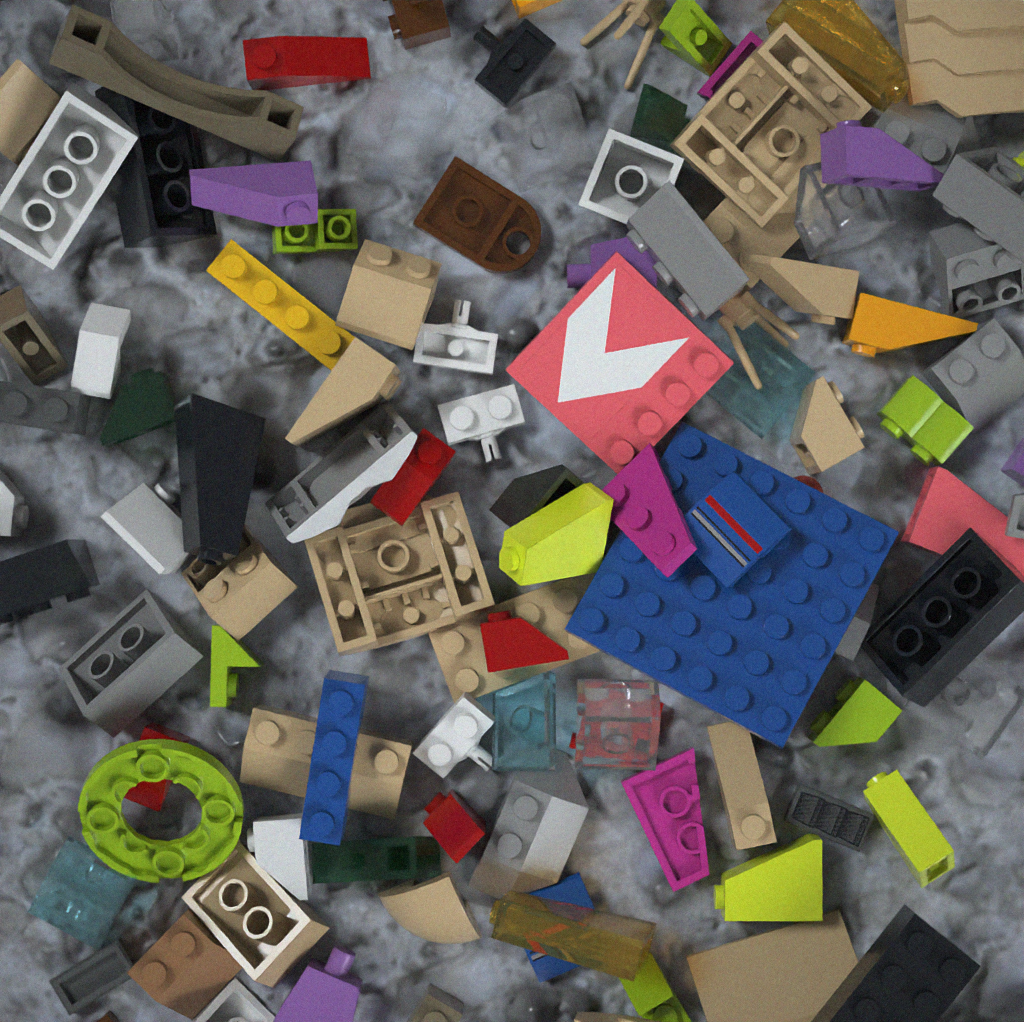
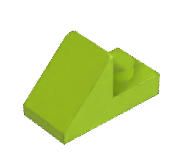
(694, 36)
(226, 654)
(654, 996)

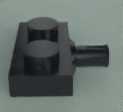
(512, 60)

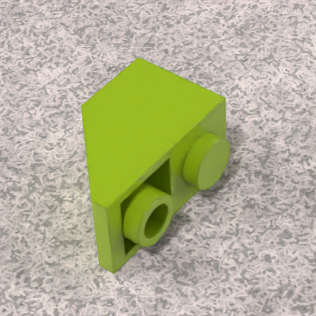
(856, 718)

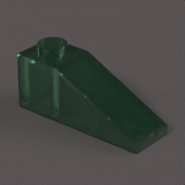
(376, 860)

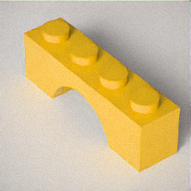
(280, 304)

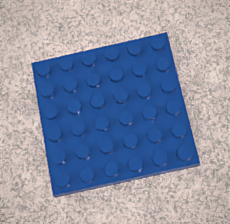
(749, 646)

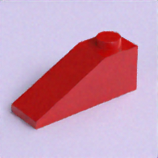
(304, 61)

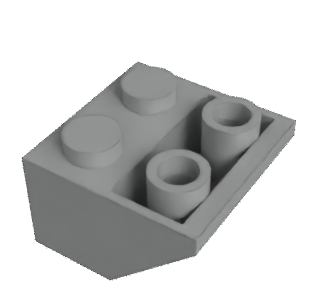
(972, 271)

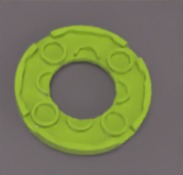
(152, 859)

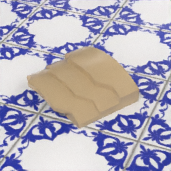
(964, 54)
(768, 124)
(398, 580)

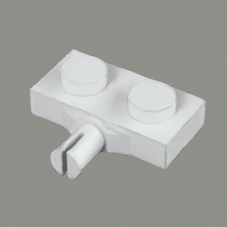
(456, 344)
(482, 418)
(457, 737)

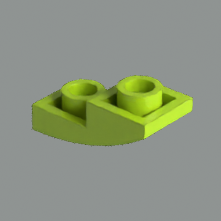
(332, 233)

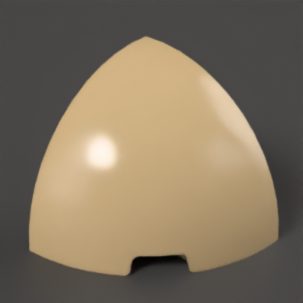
(432, 910)

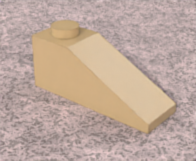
(808, 286)
(741, 786)

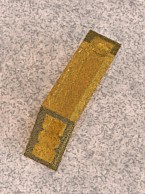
(849, 45)
(574, 933)

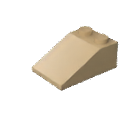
(742, 236)
(351, 388)
(255, 917)

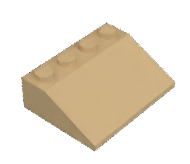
(775, 973)

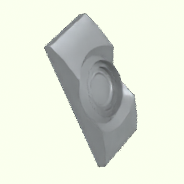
(343, 475)

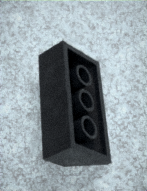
(155, 177)
(45, 575)
(946, 618)

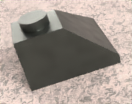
(533, 492)

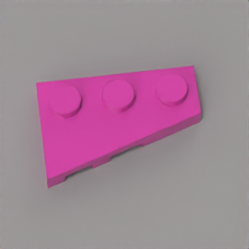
(672, 817)

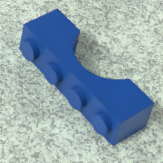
(333, 757)

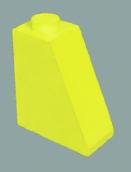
(559, 539)
(909, 827)
(775, 885)

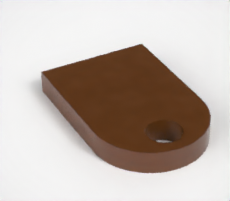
(478, 217)

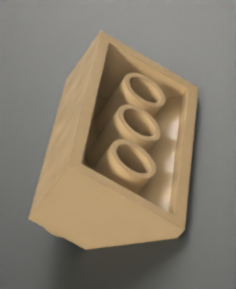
(280, 755)

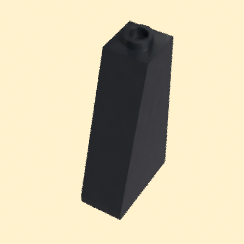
(216, 474)

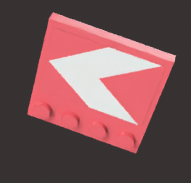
(619, 364)

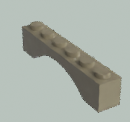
(105, 56)

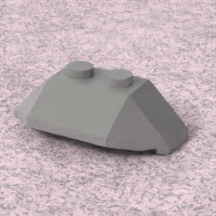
(926, 131)
(532, 831)

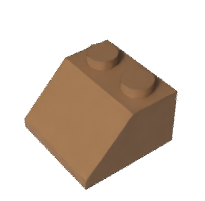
(185, 966)

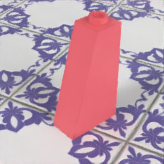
(948, 510)

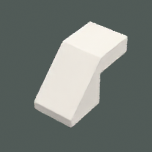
(98, 350)

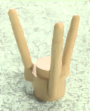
(637, 12)
(743, 311)

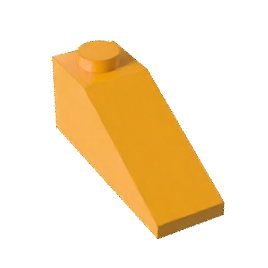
(889, 326)

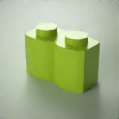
(924, 422)

